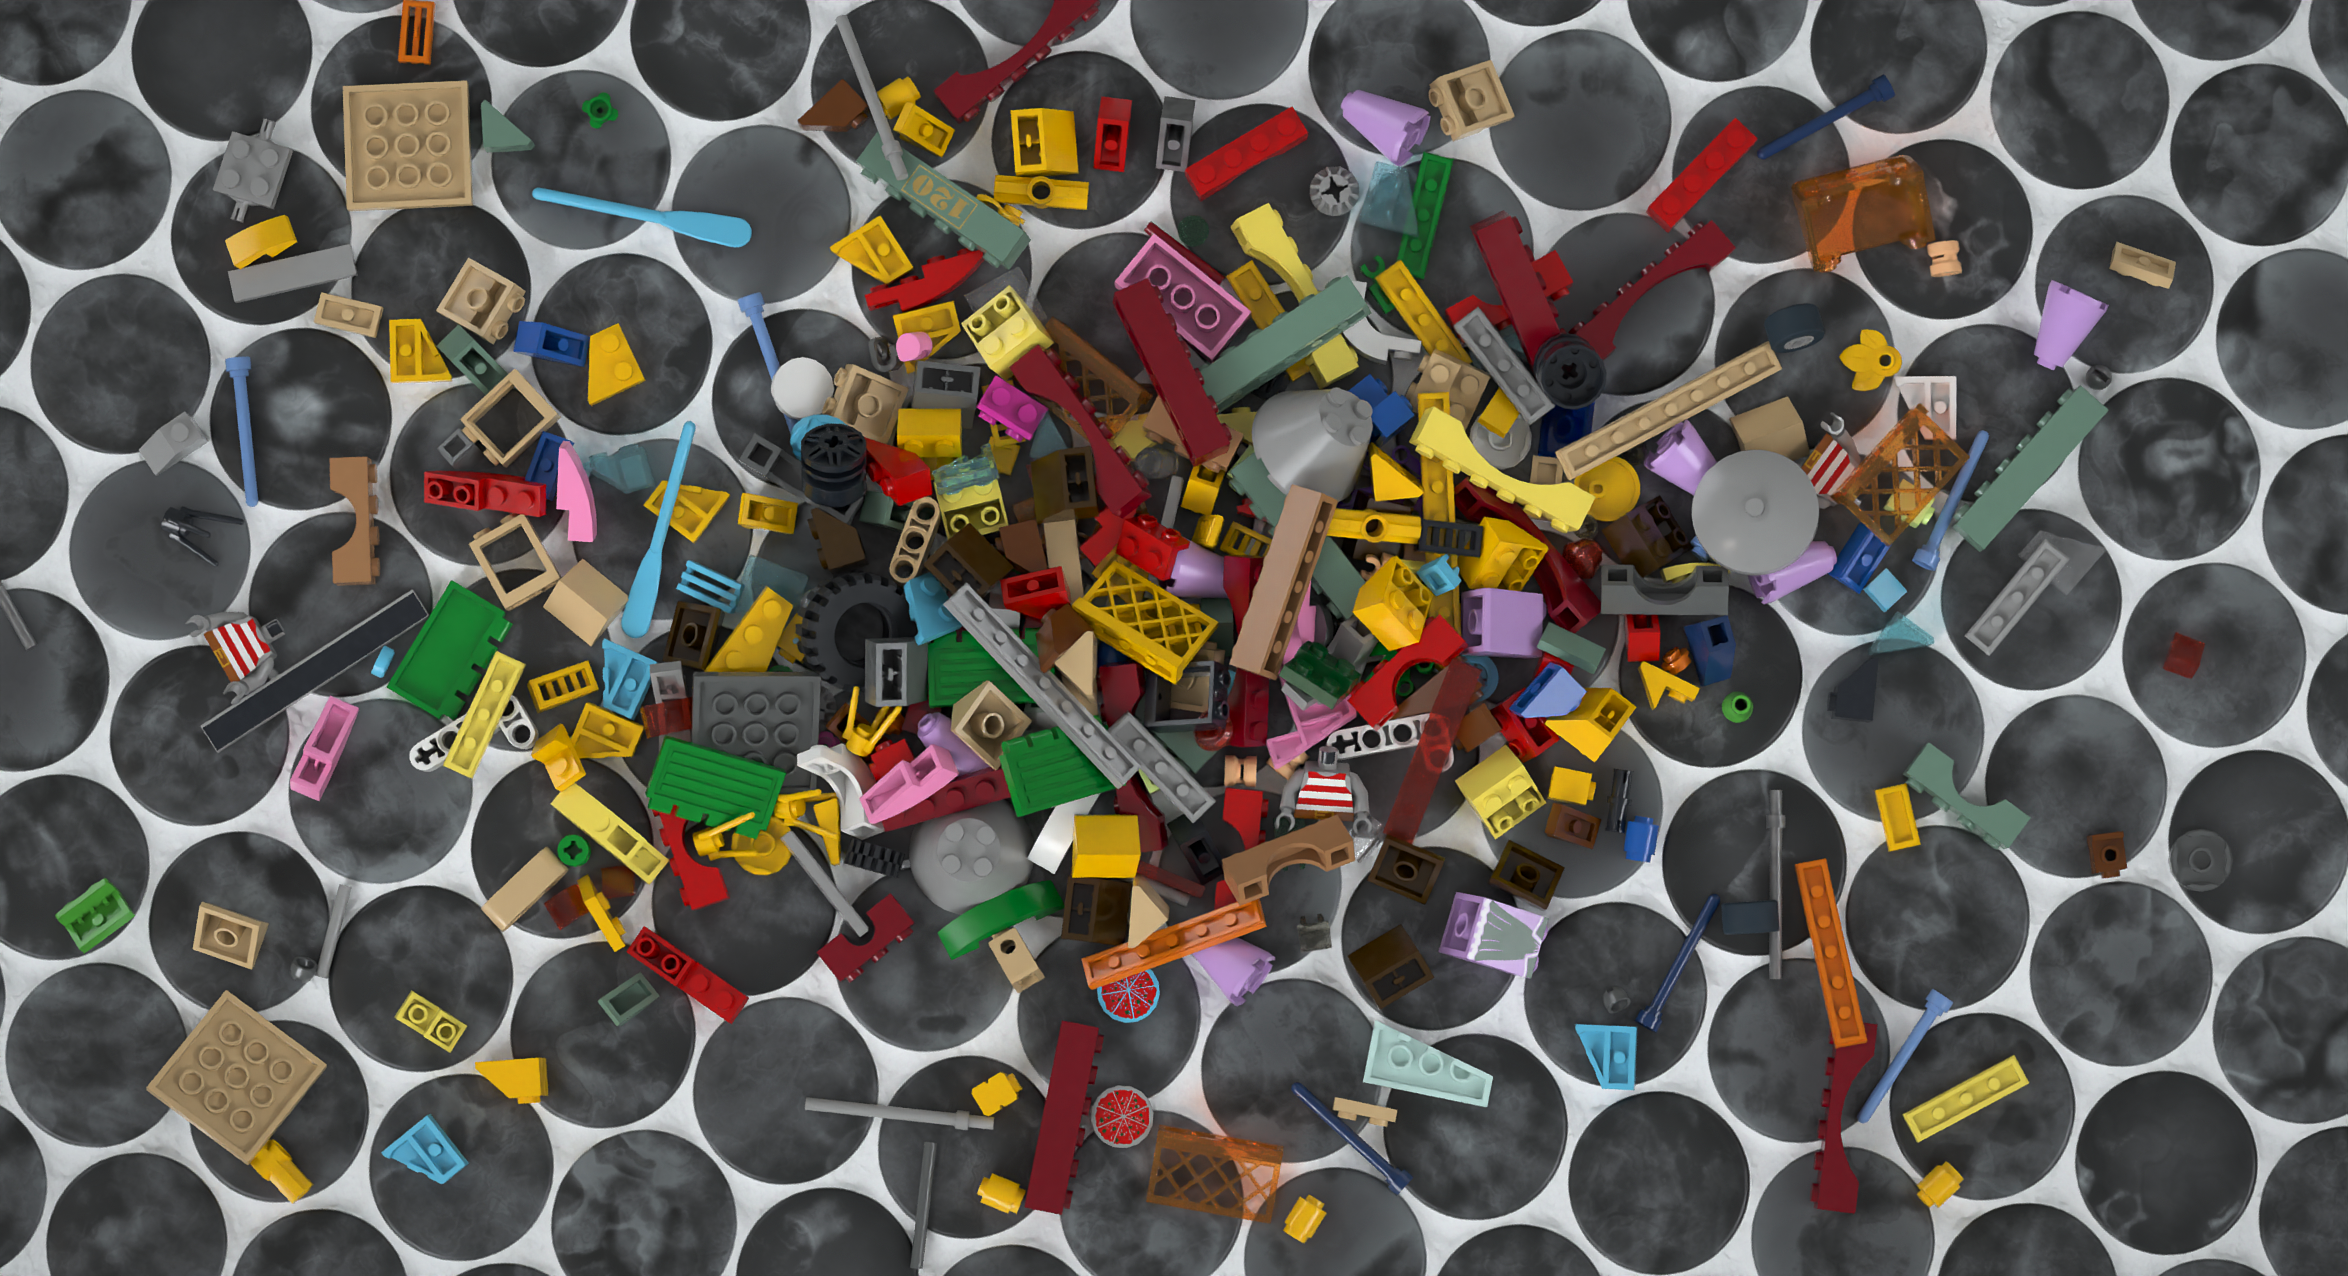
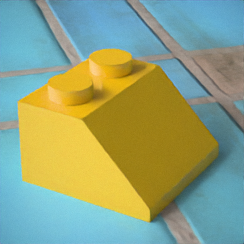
(518, 1077)

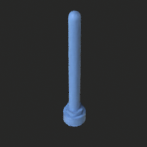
(753, 308)
(238, 369)
(1928, 554)
(1935, 1006)

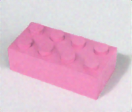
(1201, 308)

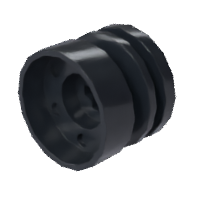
(1572, 388)
(833, 465)

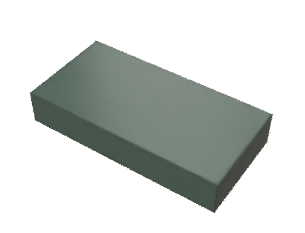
(1571, 648)

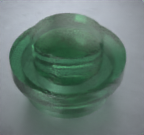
(1193, 230)

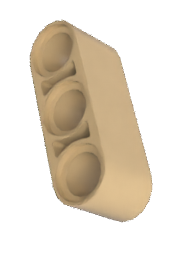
(915, 527)
(524, 889)

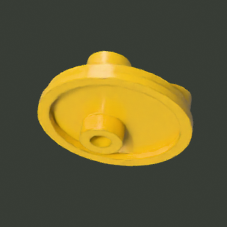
(1614, 488)

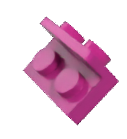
(1011, 408)

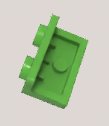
(95, 914)

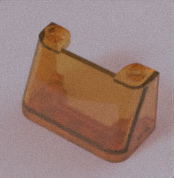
(1863, 210)

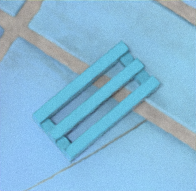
(689, 577)

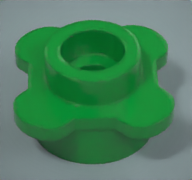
(601, 101)

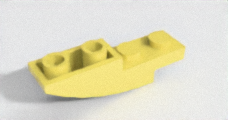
(610, 832)

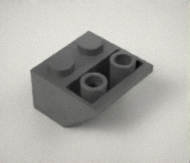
(946, 387)
(895, 671)

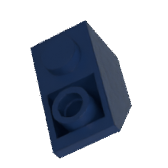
(1712, 649)

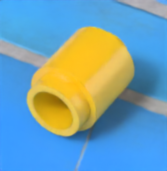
(896, 95)
(1939, 1185)
(1001, 1193)
(1304, 1218)

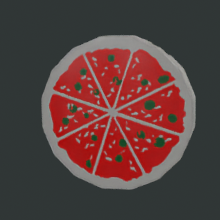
(1122, 1116)

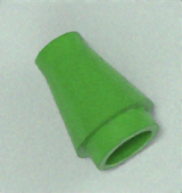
(1730, 711)

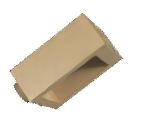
(474, 433)
(531, 588)

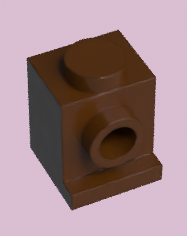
(2098, 845)

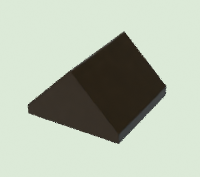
(1360, 548)
(693, 635)
(1406, 869)
(1526, 875)

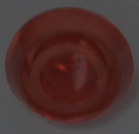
(1583, 557)
(1214, 739)

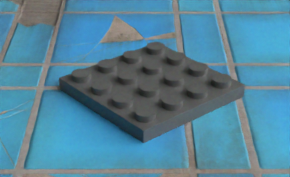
(760, 718)

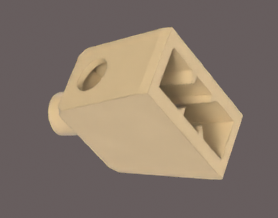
(1020, 964)

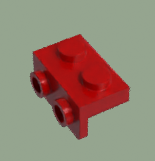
(1150, 545)

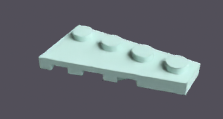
(1415, 1067)

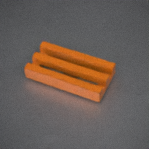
(415, 58)

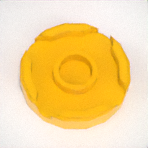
(771, 850)

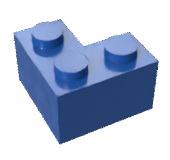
(1389, 413)

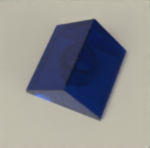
(1564, 427)

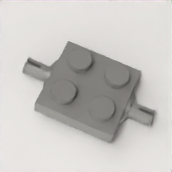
(252, 170)

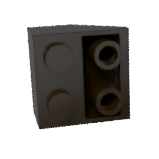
(1065, 485)
(1647, 537)
(840, 543)
(970, 560)
(1096, 911)
(1390, 966)

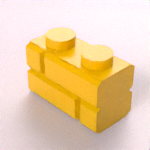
(998, 1091)

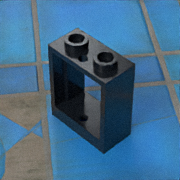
(1159, 699)

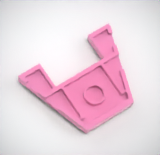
(1311, 727)

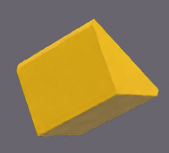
(1389, 478)
(1105, 846)

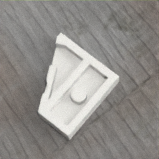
(1937, 395)

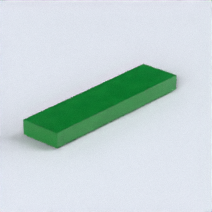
(1428, 201)

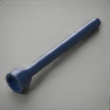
(1879, 90)
(1651, 1015)
(1396, 1177)

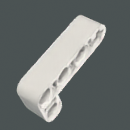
(507, 724)
(1387, 739)

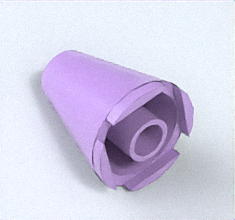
(1386, 123)
(2065, 323)
(1681, 457)
(1810, 566)
(1196, 574)
(936, 730)
(1235, 967)

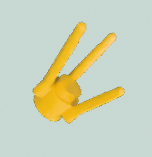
(864, 737)
(794, 805)
(711, 839)

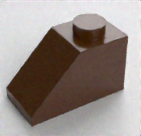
(836, 111)
(1022, 547)
(1059, 632)
(1476, 729)

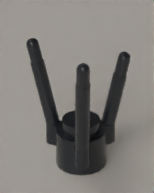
(179, 523)

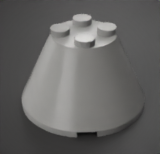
(1313, 440)
(971, 855)

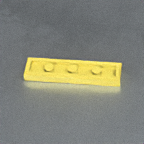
(484, 714)
(1965, 1098)

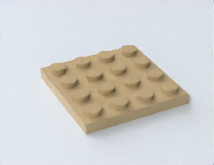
(407, 146)
(236, 1077)

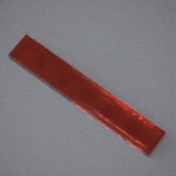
(1432, 750)

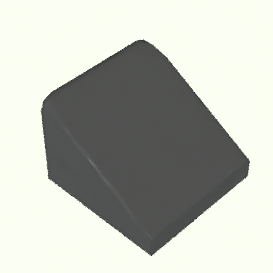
(460, 451)

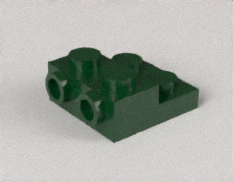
(1320, 674)

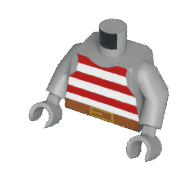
(1832, 462)
(240, 647)
(1325, 790)

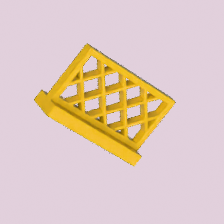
(1134, 643)

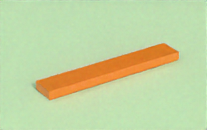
(1173, 943)
(1830, 953)

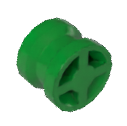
(579, 851)

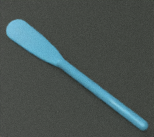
(700, 225)
(644, 590)

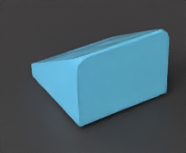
(1885, 590)

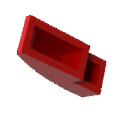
(1106, 537)

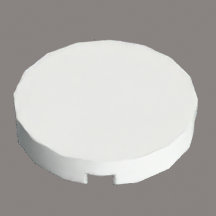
(801, 388)
(1502, 452)

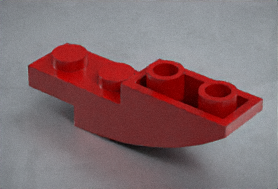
(940, 279)
(485, 491)
(688, 974)

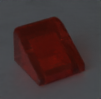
(2184, 656)
(618, 882)
(567, 906)

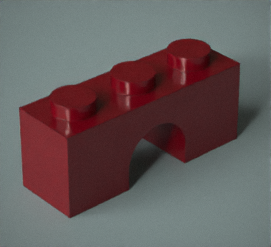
(890, 924)

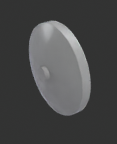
(1755, 512)

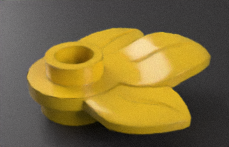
(1009, 212)
(1866, 359)

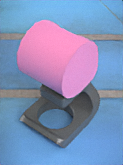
(908, 348)

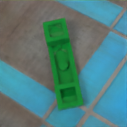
(998, 914)

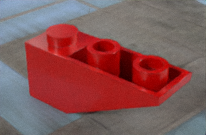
(897, 472)

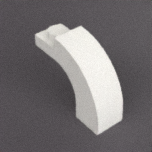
(1375, 345)
(849, 780)
(1058, 833)

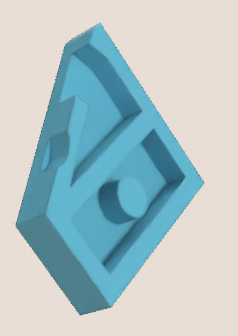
(927, 608)
(625, 679)
(1611, 1054)
(428, 1151)

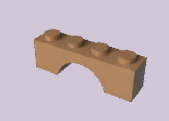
(356, 560)
(1319, 844)

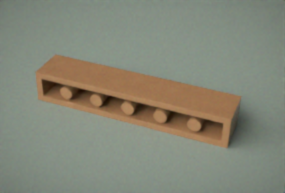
(1283, 582)

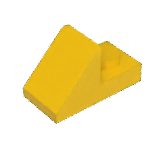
(923, 130)
(767, 513)
(1657, 680)
(559, 757)

